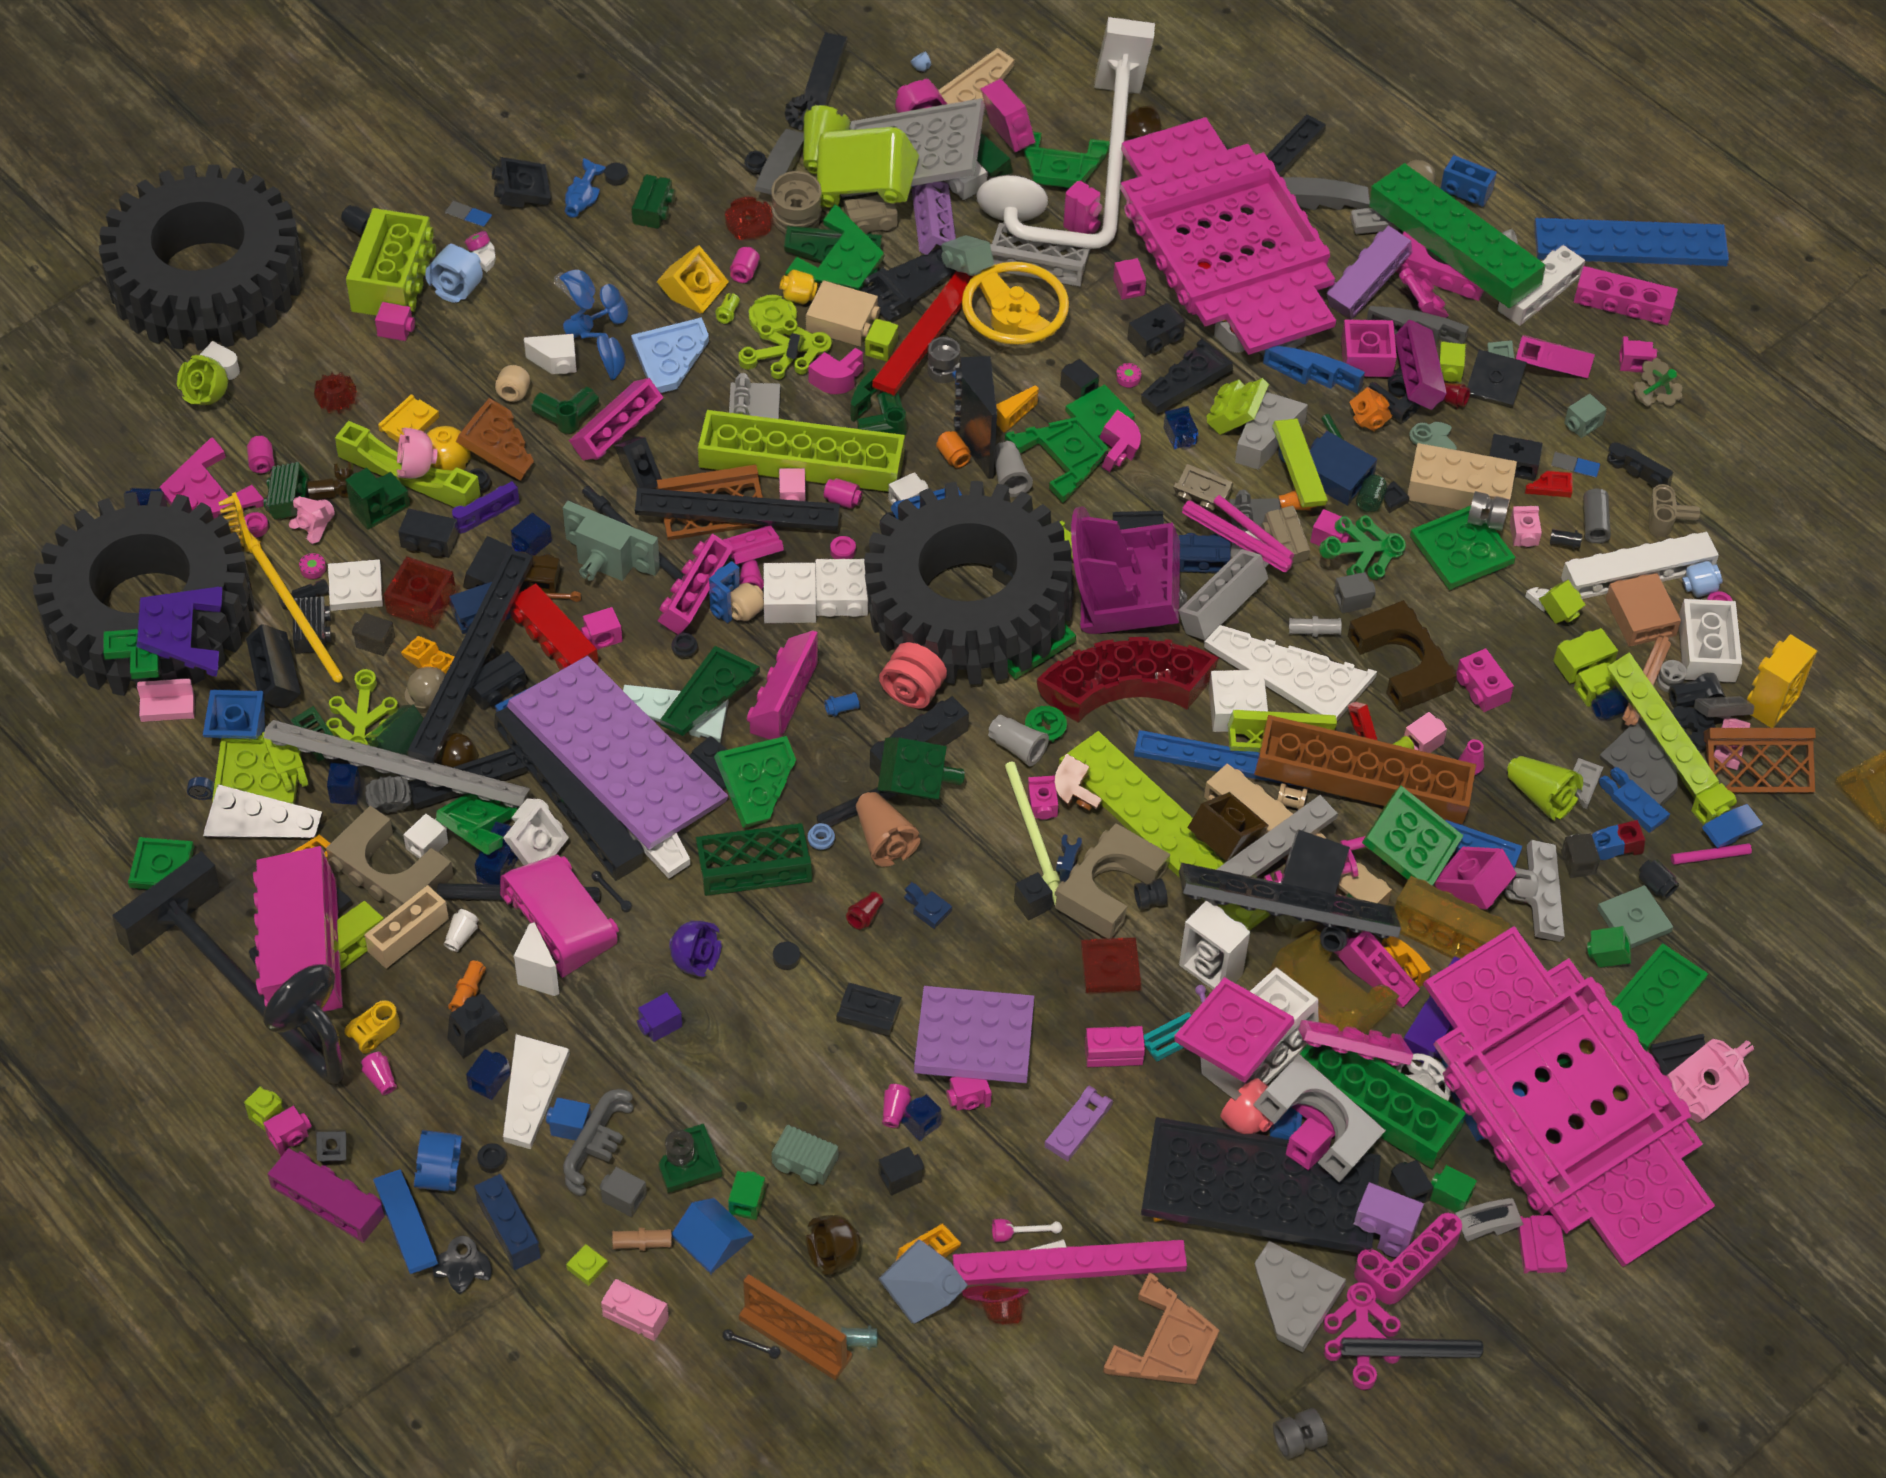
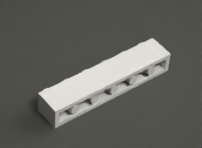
(1667, 558)

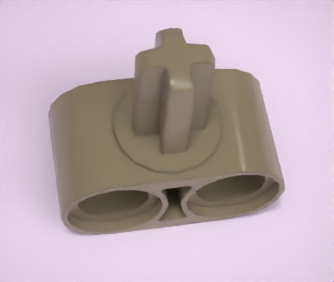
(1664, 511)

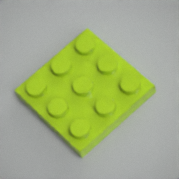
(248, 767)

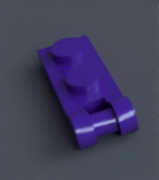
(486, 507)

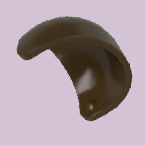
(1142, 122)

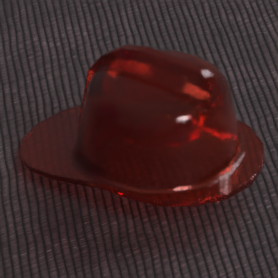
(999, 1303)

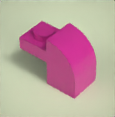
(836, 376)
(1123, 437)

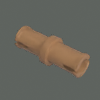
(641, 1239)

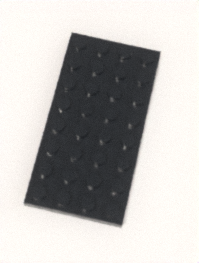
(1253, 1187)

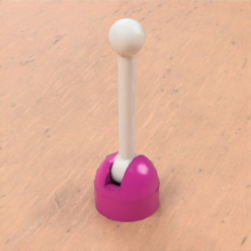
(1003, 1229)

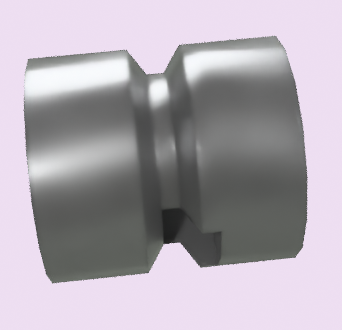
(943, 359)
(1496, 516)
(1300, 1433)

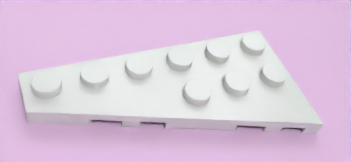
(1292, 672)

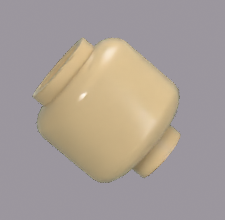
(512, 383)
(746, 601)

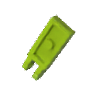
(286, 763)

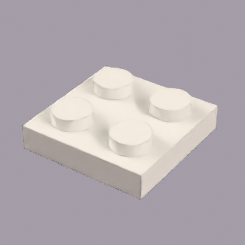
(355, 585)

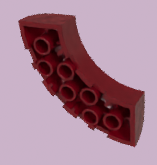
(1124, 671)

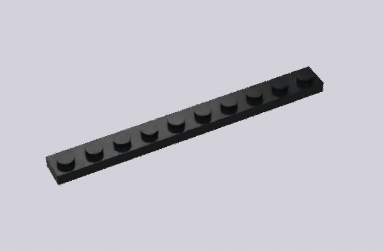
(470, 656)

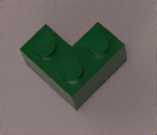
(375, 498)

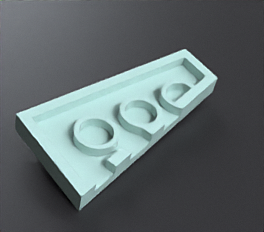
(657, 701)

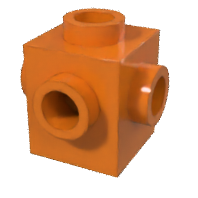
(1370, 409)

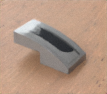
(1489, 1217)

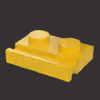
(408, 414)

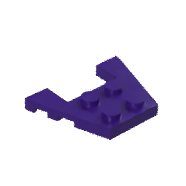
(167, 626)

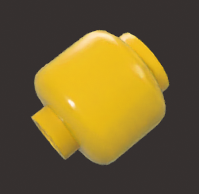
(798, 287)

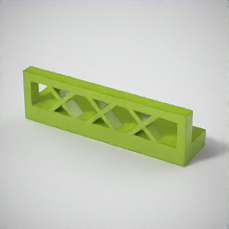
(1253, 724)

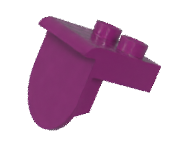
(1125, 574)

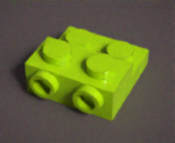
(1236, 404)

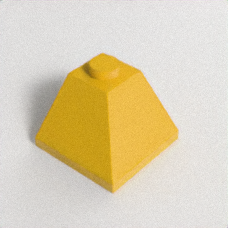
(693, 280)

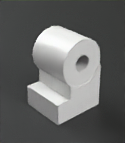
(225, 356)

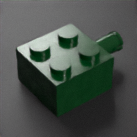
(915, 768)

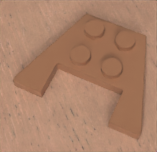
(1177, 1346)

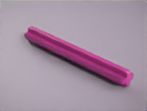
(1236, 536)

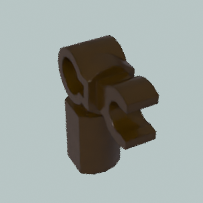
(328, 487)

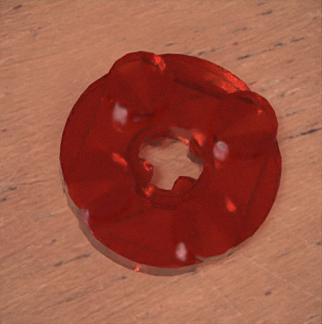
(748, 228)

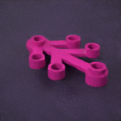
(1360, 1328)

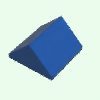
(235, 714)
(710, 1233)

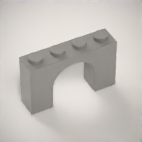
(1306, 1085)

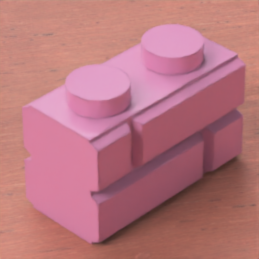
(635, 1309)

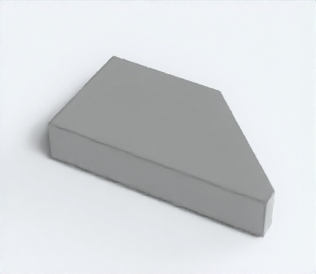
(1591, 775)

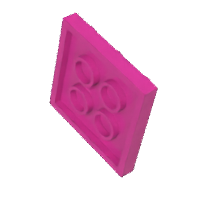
(1234, 1029)

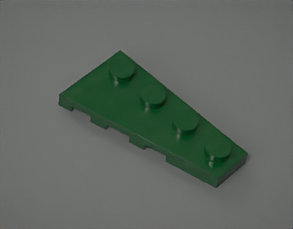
(816, 243)
(708, 688)

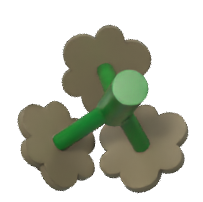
(1659, 380)

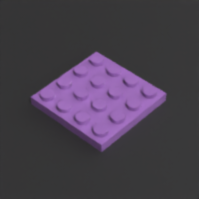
(974, 1034)

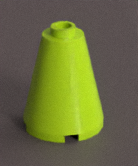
(817, 121)
(1546, 785)

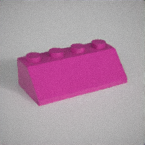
(784, 686)

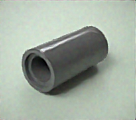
(1596, 516)

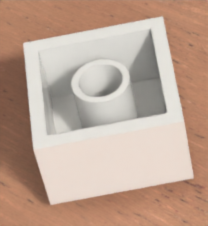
(789, 593)
(1235, 691)

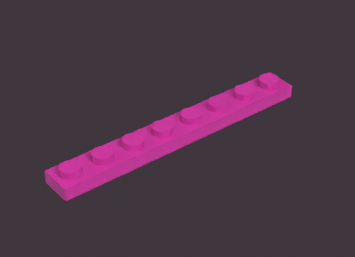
(1071, 1262)

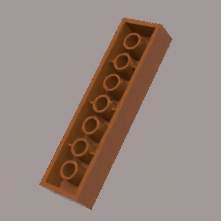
(1363, 767)

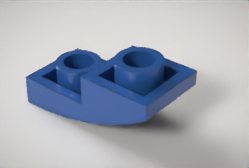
(1731, 825)

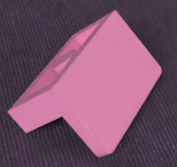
(166, 700)

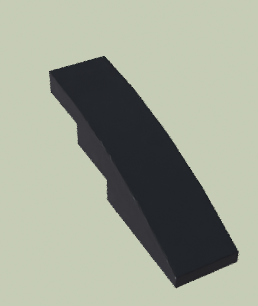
(825, 69)

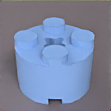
(454, 273)

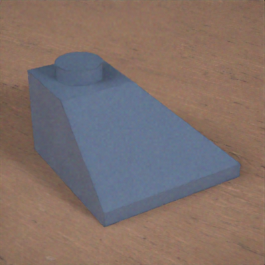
(922, 1282)

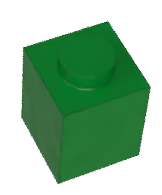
(1610, 947)
(1452, 1189)
(747, 1195)

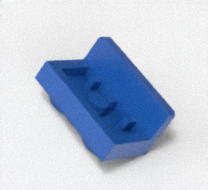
(721, 586)

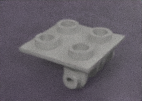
(754, 398)

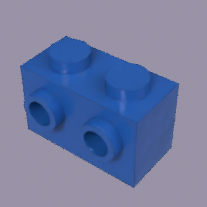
(1468, 180)

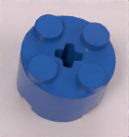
(437, 1161)

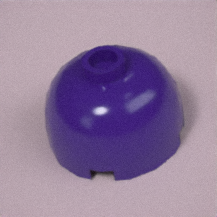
(695, 947)

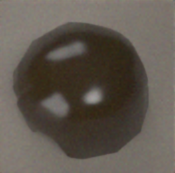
(457, 751)

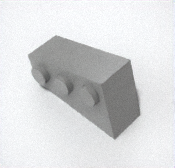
(1258, 438)

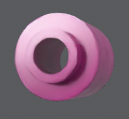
(744, 264)
(260, 454)
(843, 493)

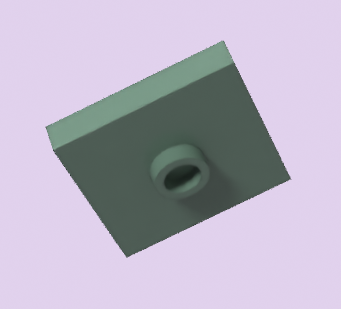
(1637, 914)

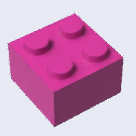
(1369, 346)
(1477, 875)

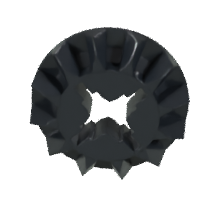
(792, 113)

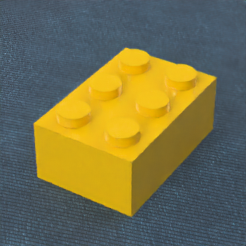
(1781, 680)

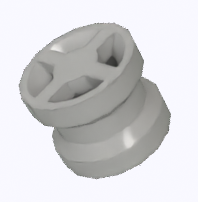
(1669, 670)

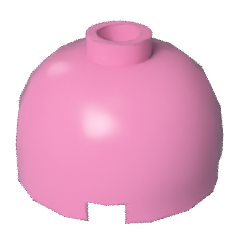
(415, 453)

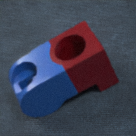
(1619, 840)

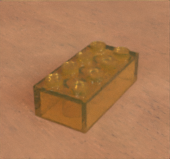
(1444, 921)

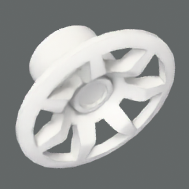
(1428, 1074)

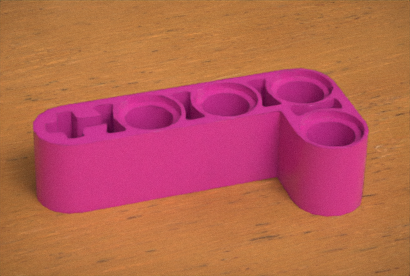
(1413, 1255)

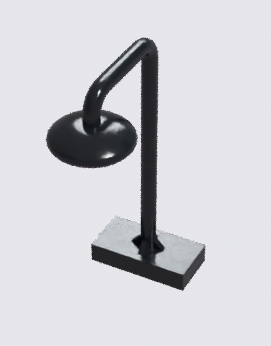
(291, 1006)

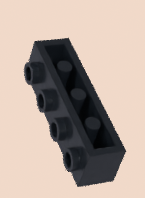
(938, 726)

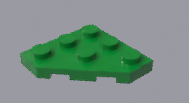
(756, 777)

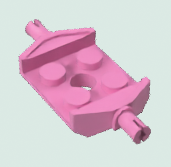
(1729, 1075)

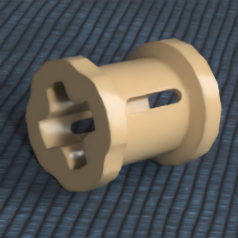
(1285, 791)

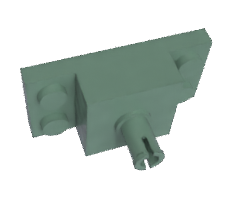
(609, 544)

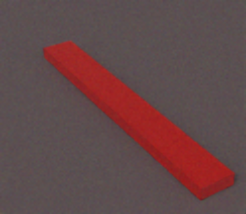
(924, 332)

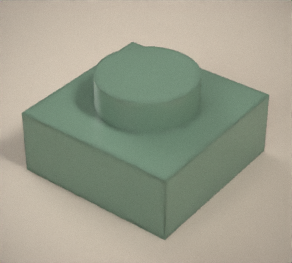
(1502, 348)

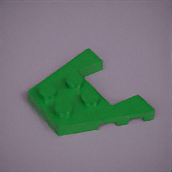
(1061, 166)
(850, 259)
(1070, 445)
(474, 818)

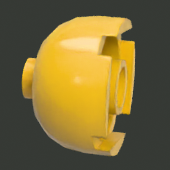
(449, 452)

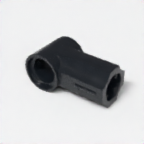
(1703, 687)

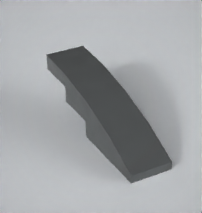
(781, 159)
(1326, 192)
(1442, 328)

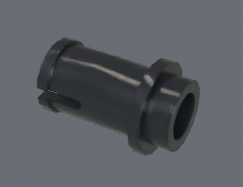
(1566, 538)

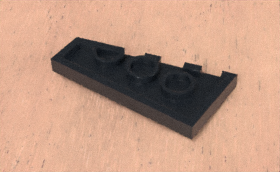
(1194, 372)

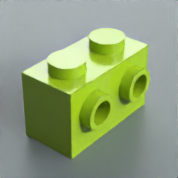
(1584, 653)

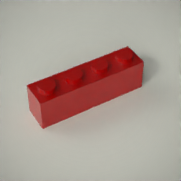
(551, 628)

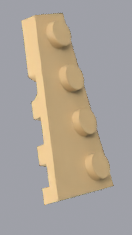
(968, 84)

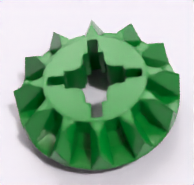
(1052, 717)

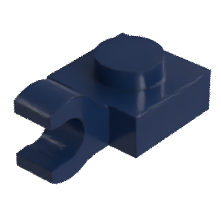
(1066, 863)
(928, 908)

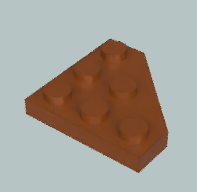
(496, 439)

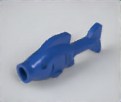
(581, 192)

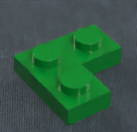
(123, 645)

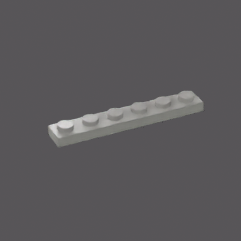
(1279, 840)

